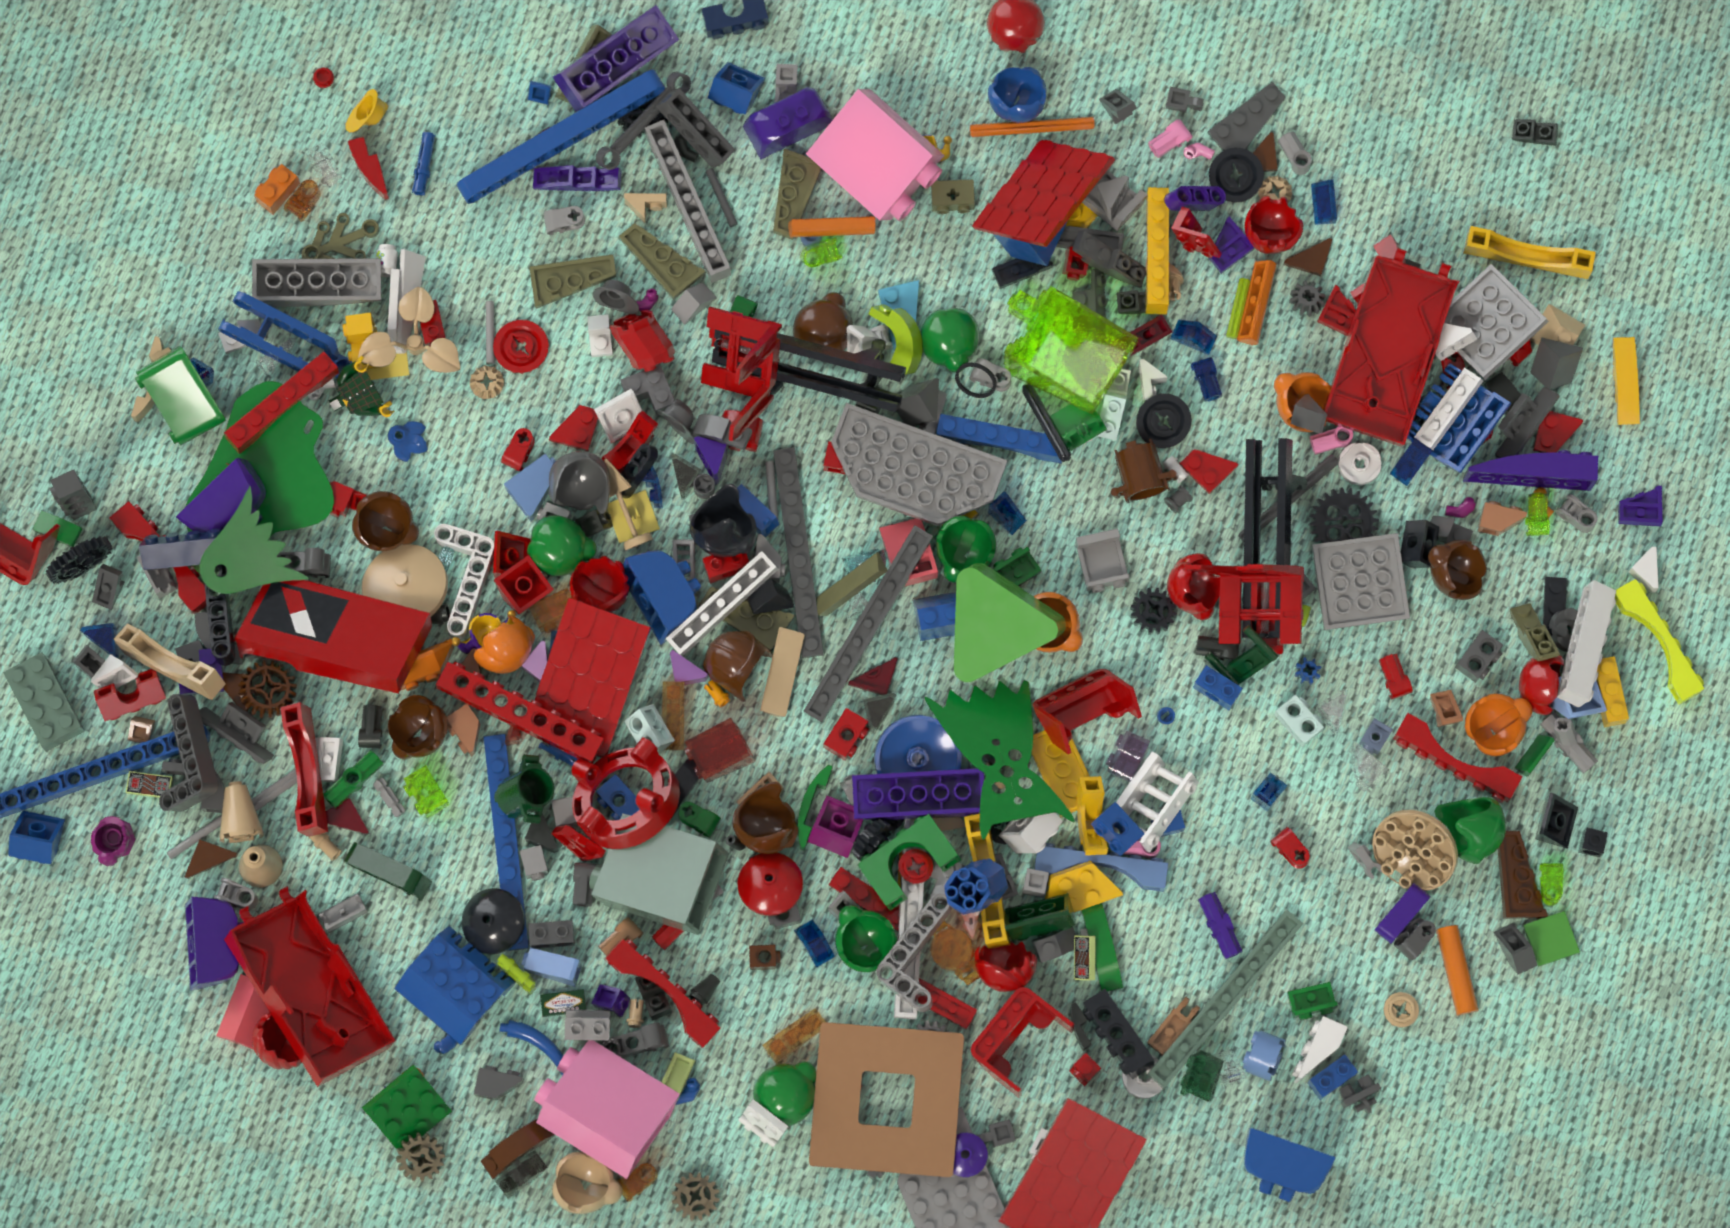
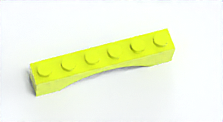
(1682, 680)

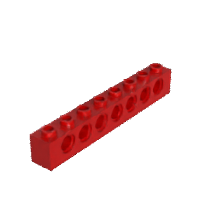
(448, 684)

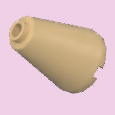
(239, 815)
(260, 865)

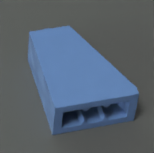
(531, 486)
(552, 966)

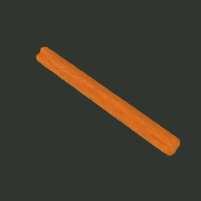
(1035, 126)

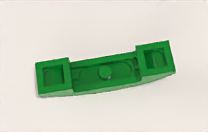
(820, 781)
(1105, 954)

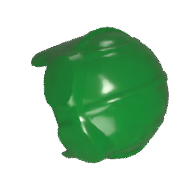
(1475, 825)

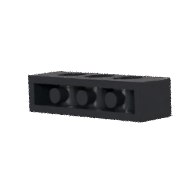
(1103, 1004)

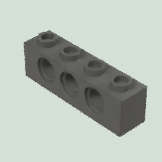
(695, 128)
(72, 495)

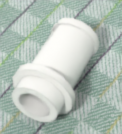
(1171, 463)

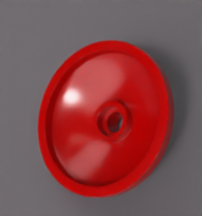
(772, 896)

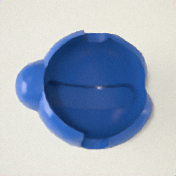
(1014, 83)

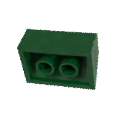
(1039, 917)

